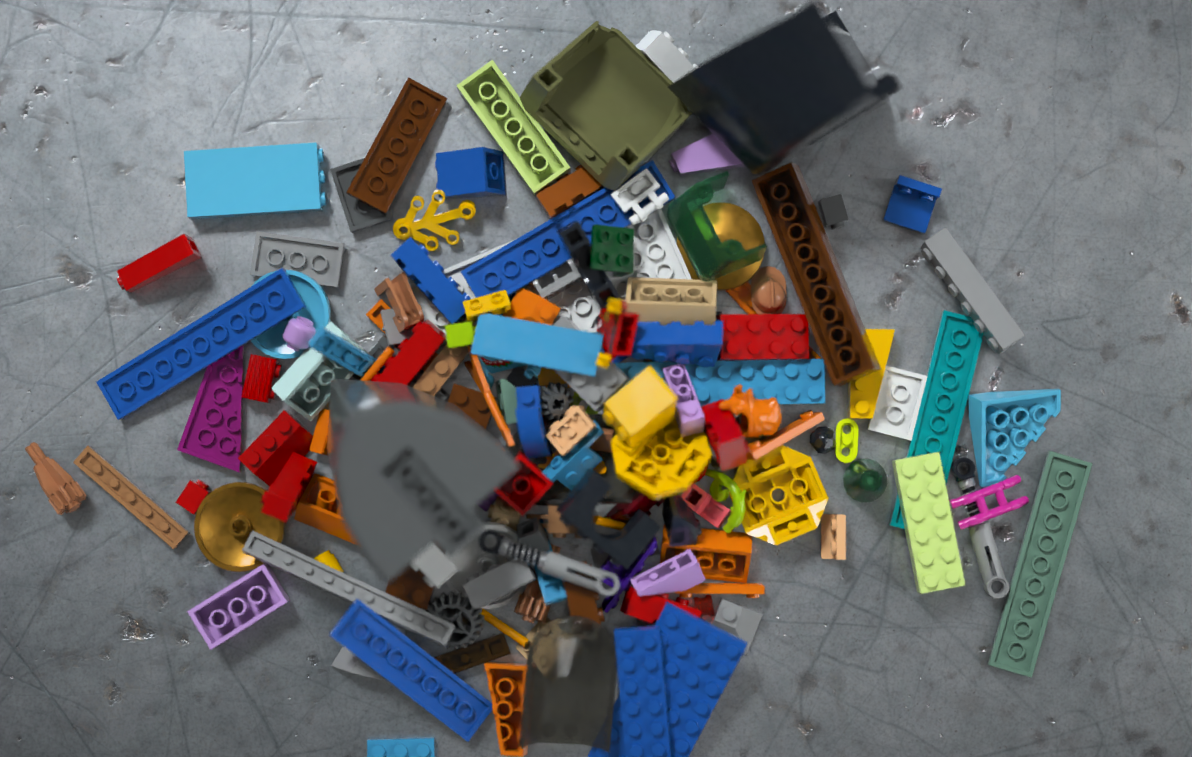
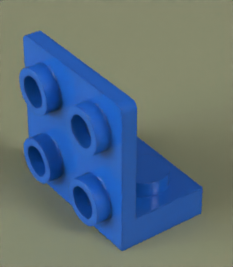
(911, 204)

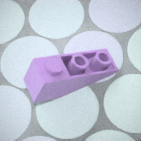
(688, 410)

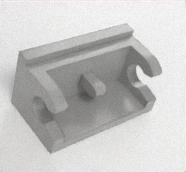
(557, 280)

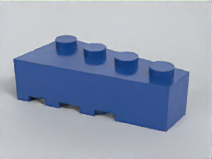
(431, 280)
(678, 343)

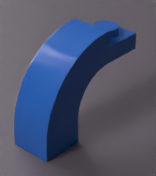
(531, 423)

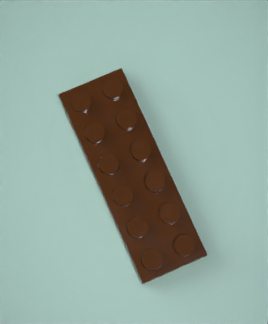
(396, 145)

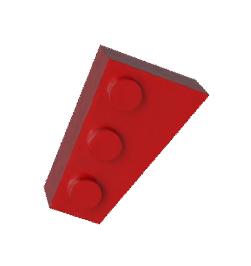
(724, 436)
(284, 494)
(650, 606)

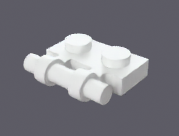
(635, 191)

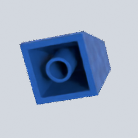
(471, 173)

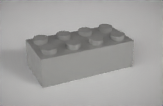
(593, 389)

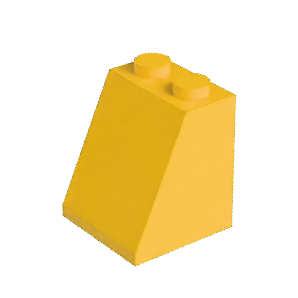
(640, 407)

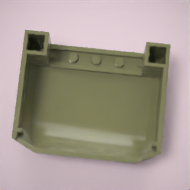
(605, 104)

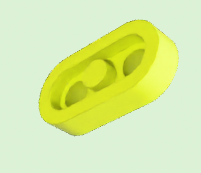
(846, 440)

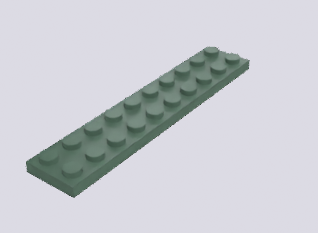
(1040, 564)

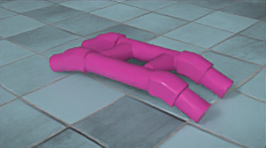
(979, 495)

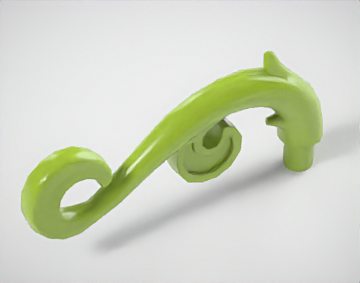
(719, 495)

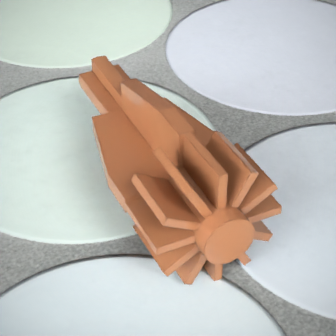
(61, 489)
(531, 602)

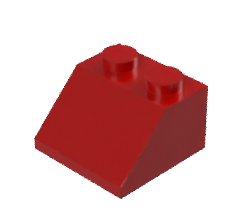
(524, 485)

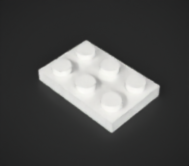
(898, 403)

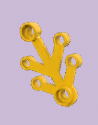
(431, 221)

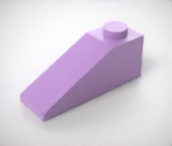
(670, 576)

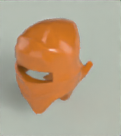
(757, 415)

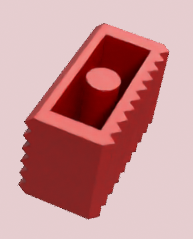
(261, 378)

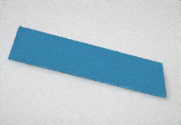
(537, 344)

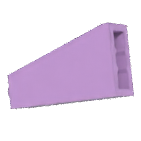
(703, 156)

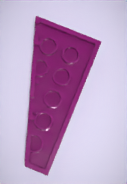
(216, 415)

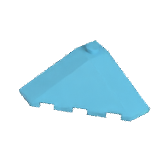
(1005, 425)

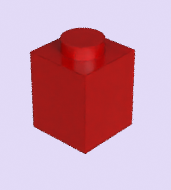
(193, 495)

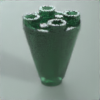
(855, 480)

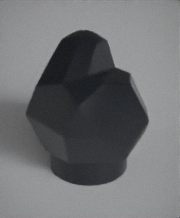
(823, 440)

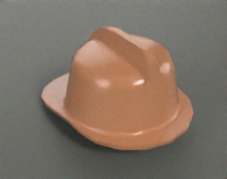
(768, 291)

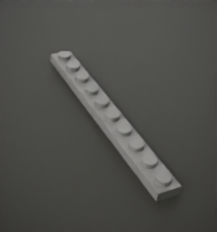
(348, 588)

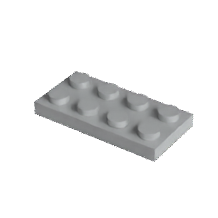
(312, 257)

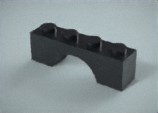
(579, 250)

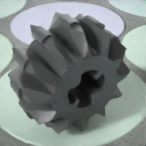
(555, 400)

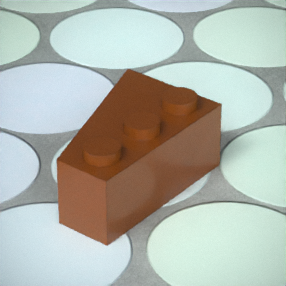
(568, 191)

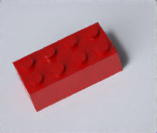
(764, 337)

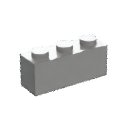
(498, 582)

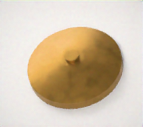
(731, 223)
(227, 521)

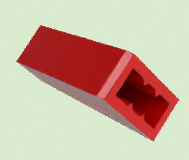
(158, 263)

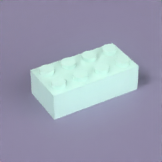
(309, 379)

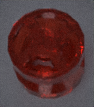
(705, 605)

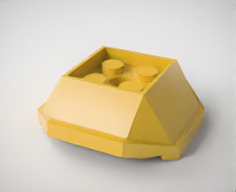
(664, 476)
(802, 500)

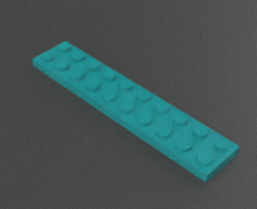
(944, 394)

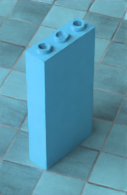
(254, 181)

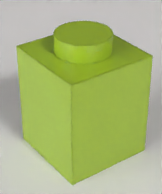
(460, 334)

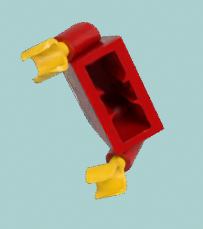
(617, 330)

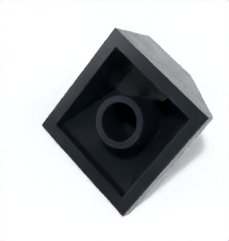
(679, 521)

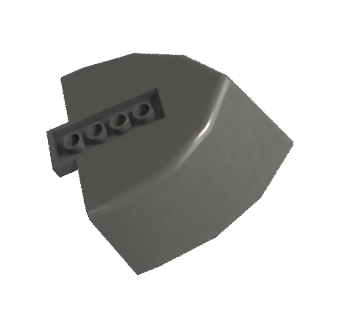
(408, 471)

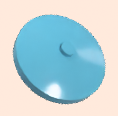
(316, 310)

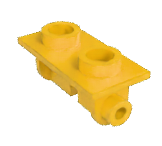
(495, 303)

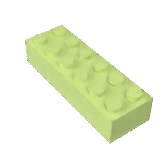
(513, 128)
(928, 522)

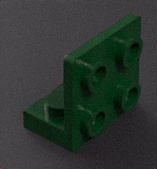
(612, 249)

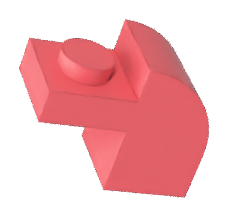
(705, 505)

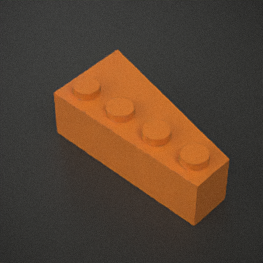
(506, 692)

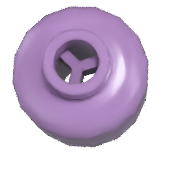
(299, 333)

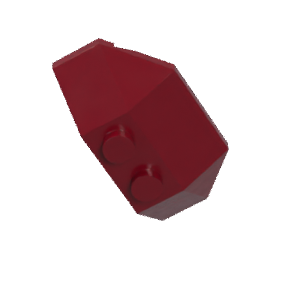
(640, 501)

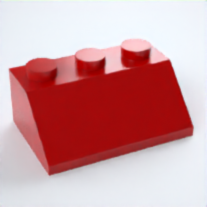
(275, 445)

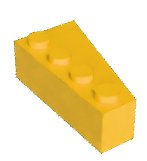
(864, 392)

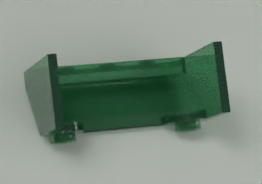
(698, 237)

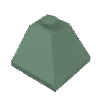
(507, 400)

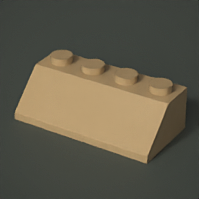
(672, 300)

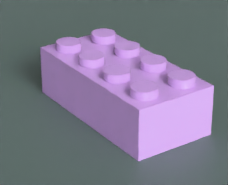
(238, 606)

